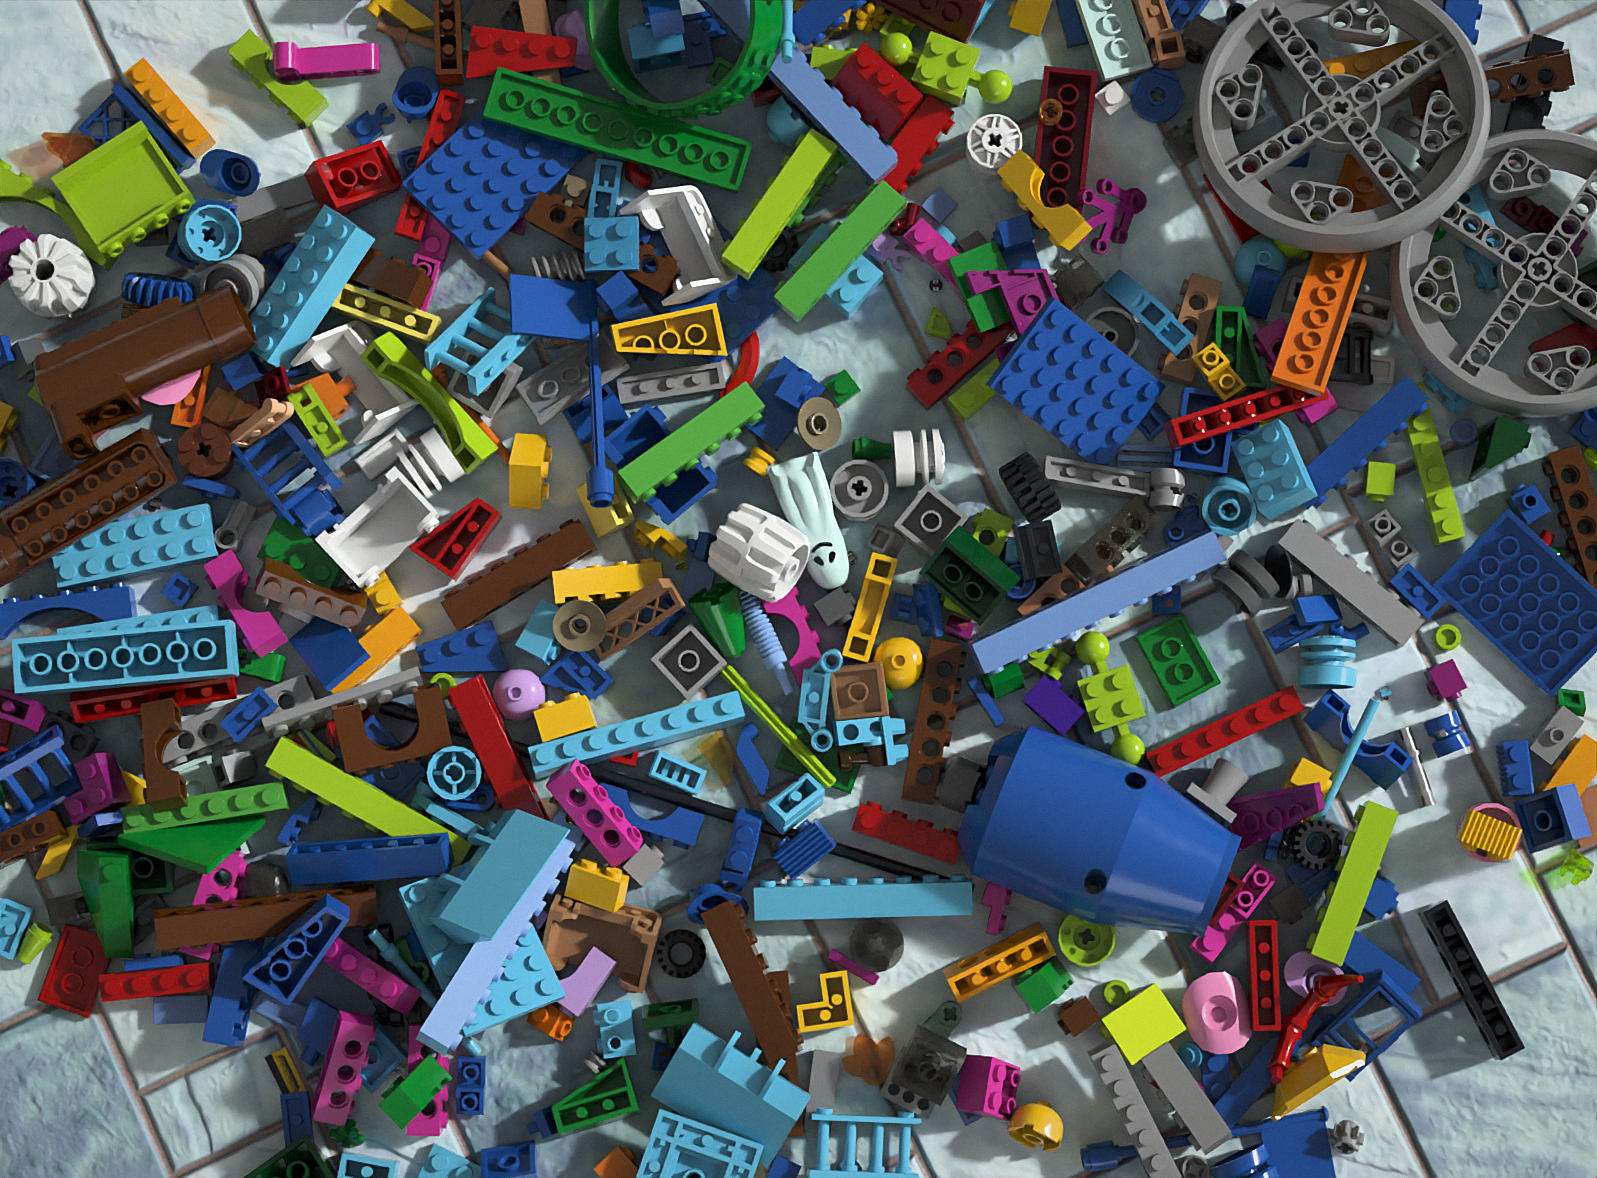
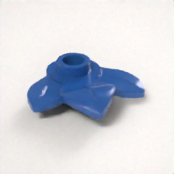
(1187, 523)

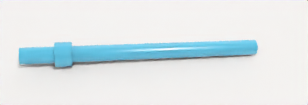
(787, 39)
(1345, 763)
(391, 953)

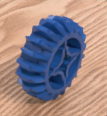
(151, 288)

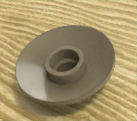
(826, 421)
(579, 637)

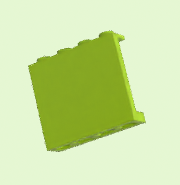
(123, 190)

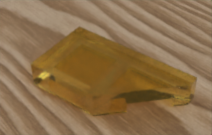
(719, 755)

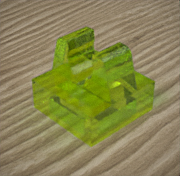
(1578, 865)

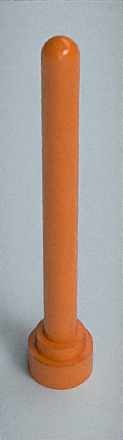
(440, 375)

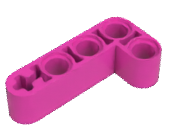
(325, 61)

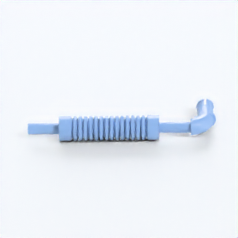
(765, 639)

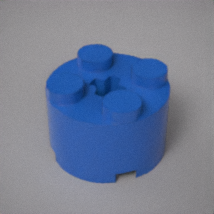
(318, 512)

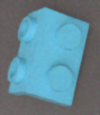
(13, 926)

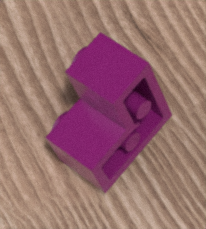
(102, 788)

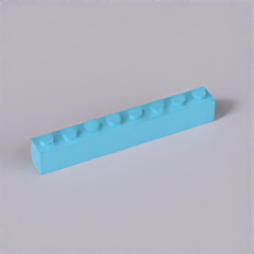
(638, 733)
(863, 898)

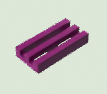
(851, 966)

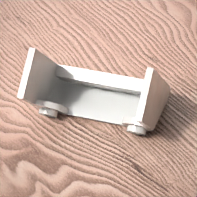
(690, 236)
(341, 352)

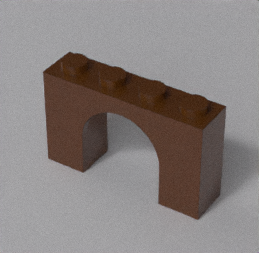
(362, 752)

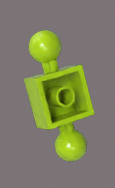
(945, 68)
(1109, 698)

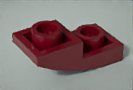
(1529, 215)
(273, 385)

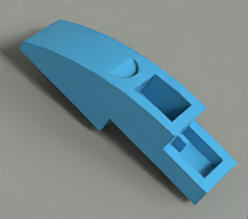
(1148, 312)

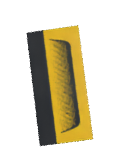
(285, 1072)

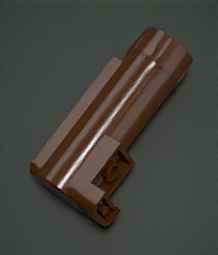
(99, 377)
(82, 501)

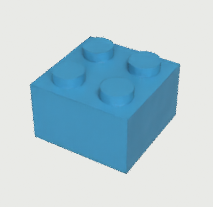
(655, 53)

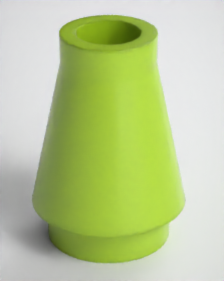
(34, 941)

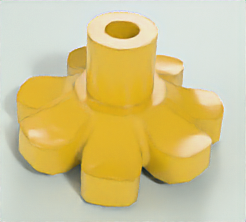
(871, 17)

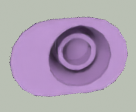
(573, 26)
(1303, 970)

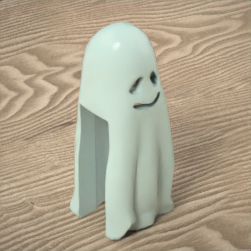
(809, 508)

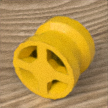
(758, 462)

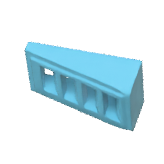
(653, 765)

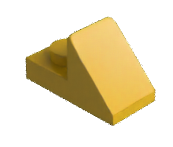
(383, 594)

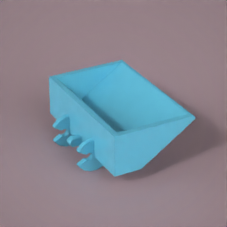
(496, 876)
(731, 1091)

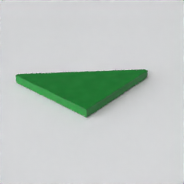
(195, 845)

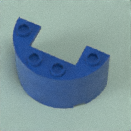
(639, 435)

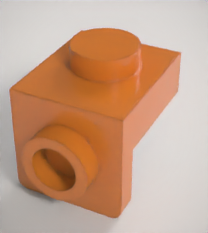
(551, 1021)

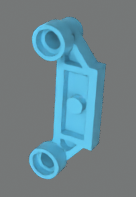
(815, 698)
(441, 814)

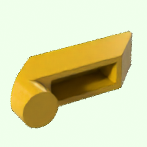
(402, 12)
(58, 854)

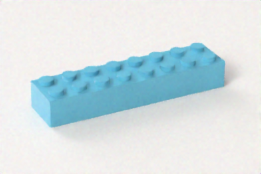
(125, 657)

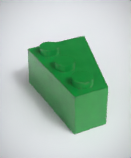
(1235, 340)
(293, 547)
(1043, 984)
(409, 1096)
(599, 1102)

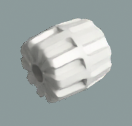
(52, 277)
(759, 553)

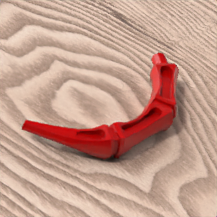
(1297, 1020)

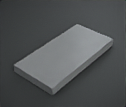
(567, 379)

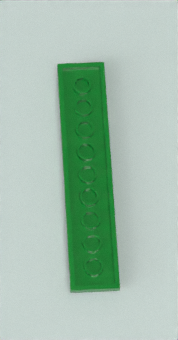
(617, 130)

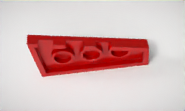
(517, 52)

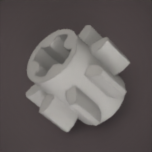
(1346, 1137)

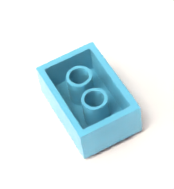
(852, 286)
(1274, 469)

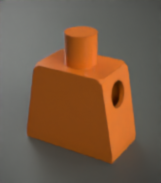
(330, 393)

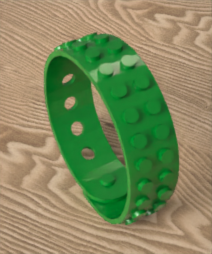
(747, 75)

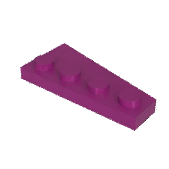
(1273, 811)

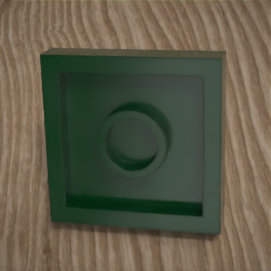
(671, 1017)

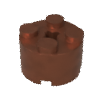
(191, 450)

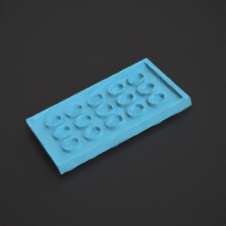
(524, 985)

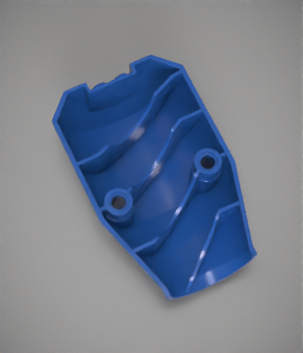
(1069, 820)

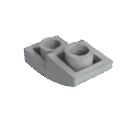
(1390, 539)

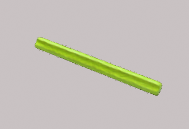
(778, 727)

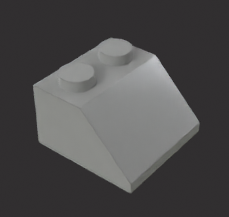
(493, 395)

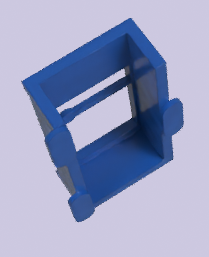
(1375, 982)

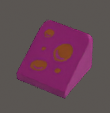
(959, 628)

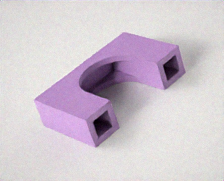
(586, 980)

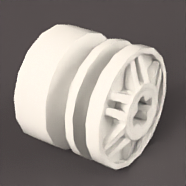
(988, 159)
(917, 457)
(430, 463)

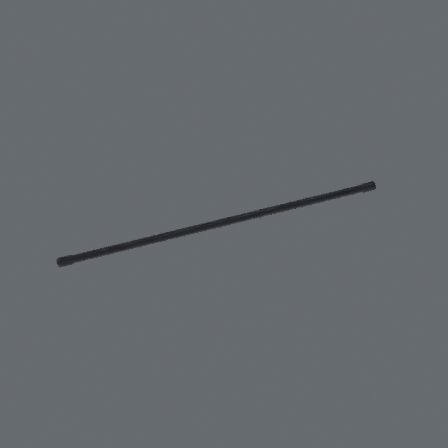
(403, 712)

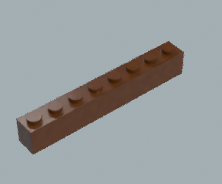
(253, 917)

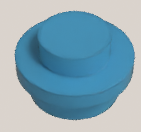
(1190, 1054)

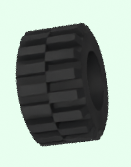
(1030, 488)

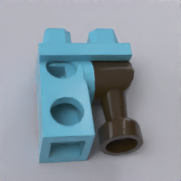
(876, 740)

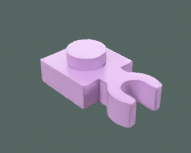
(884, 249)

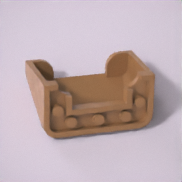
(625, 936)

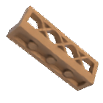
(1152, 18)
(634, 606)

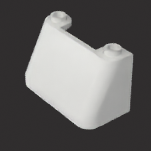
(380, 529)

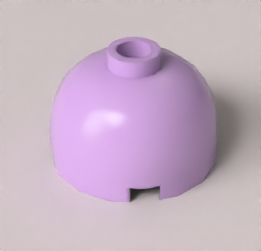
(518, 694)

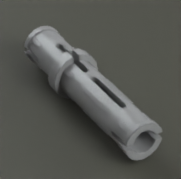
(1416, 768)

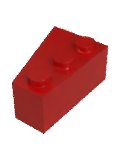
(458, 539)

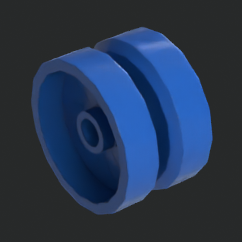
(1245, 1163)

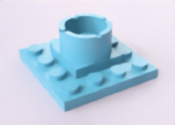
(690, 1147)

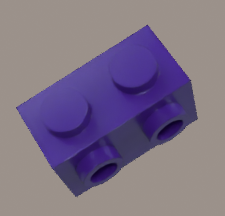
(1053, 705)

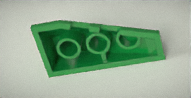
(108, 892)

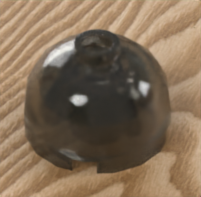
(263, 879)

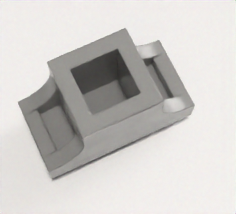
(1555, 734)

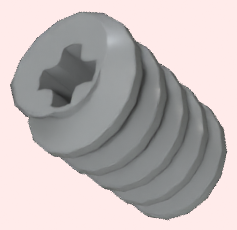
(560, 267)

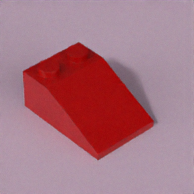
(353, 178)

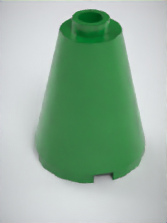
(721, 617)

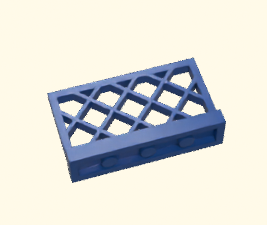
(138, 111)

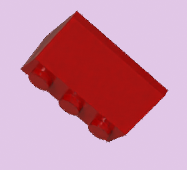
(876, 91)

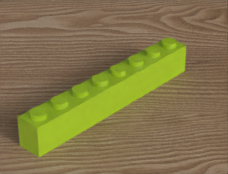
(355, 795)

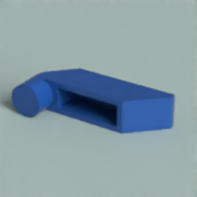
(751, 759)

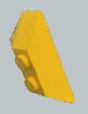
(1312, 1075)

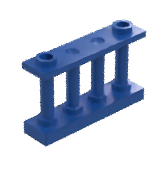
(308, 460)
(26, 756)

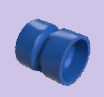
(1022, 589)
(1453, 741)

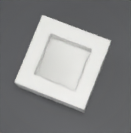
(1112, 99)

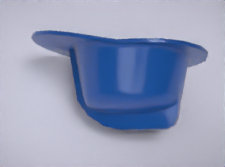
(416, 93)
(230, 172)
(708, 897)

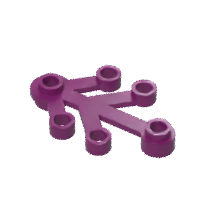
(1131, 203)

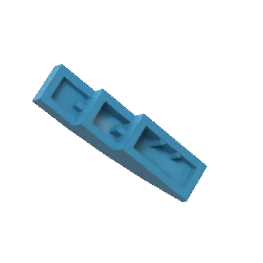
(605, 186)

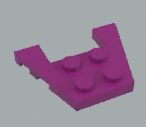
(1021, 292)

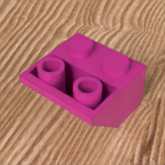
(988, 1087)

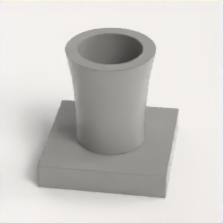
(1217, 791)

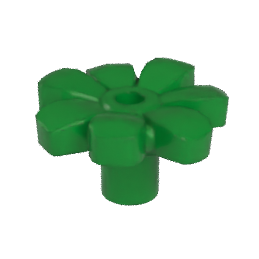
(347, 1134)

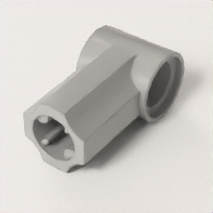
(237, 524)

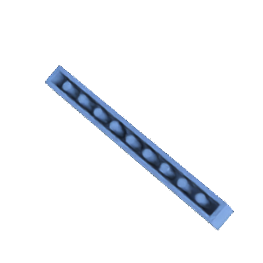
(814, 98)
(1096, 601)

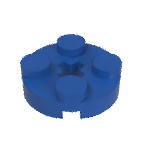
(1163, 109)

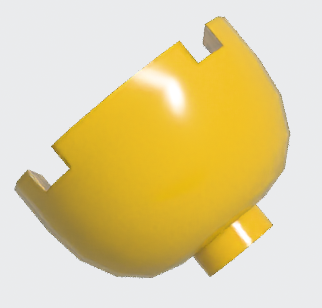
(901, 661)
(1037, 1125)

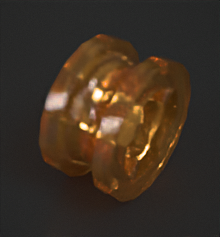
(1057, 108)

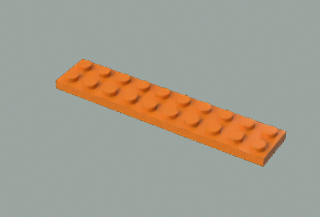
(1326, 298)

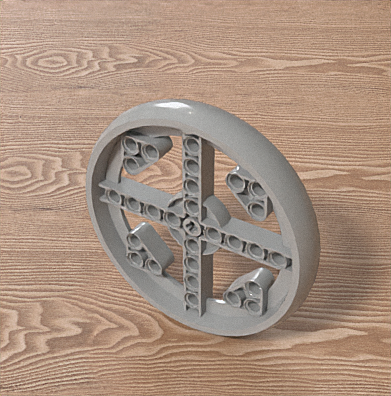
(1340, 229)
(1421, 316)

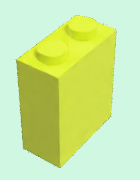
(1142, 1024)

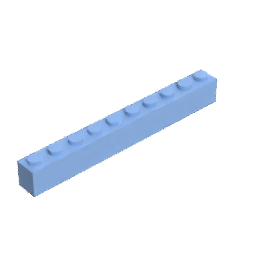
(486, 958)

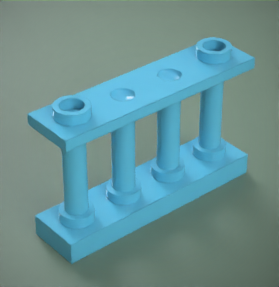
(493, 360)
(849, 1169)

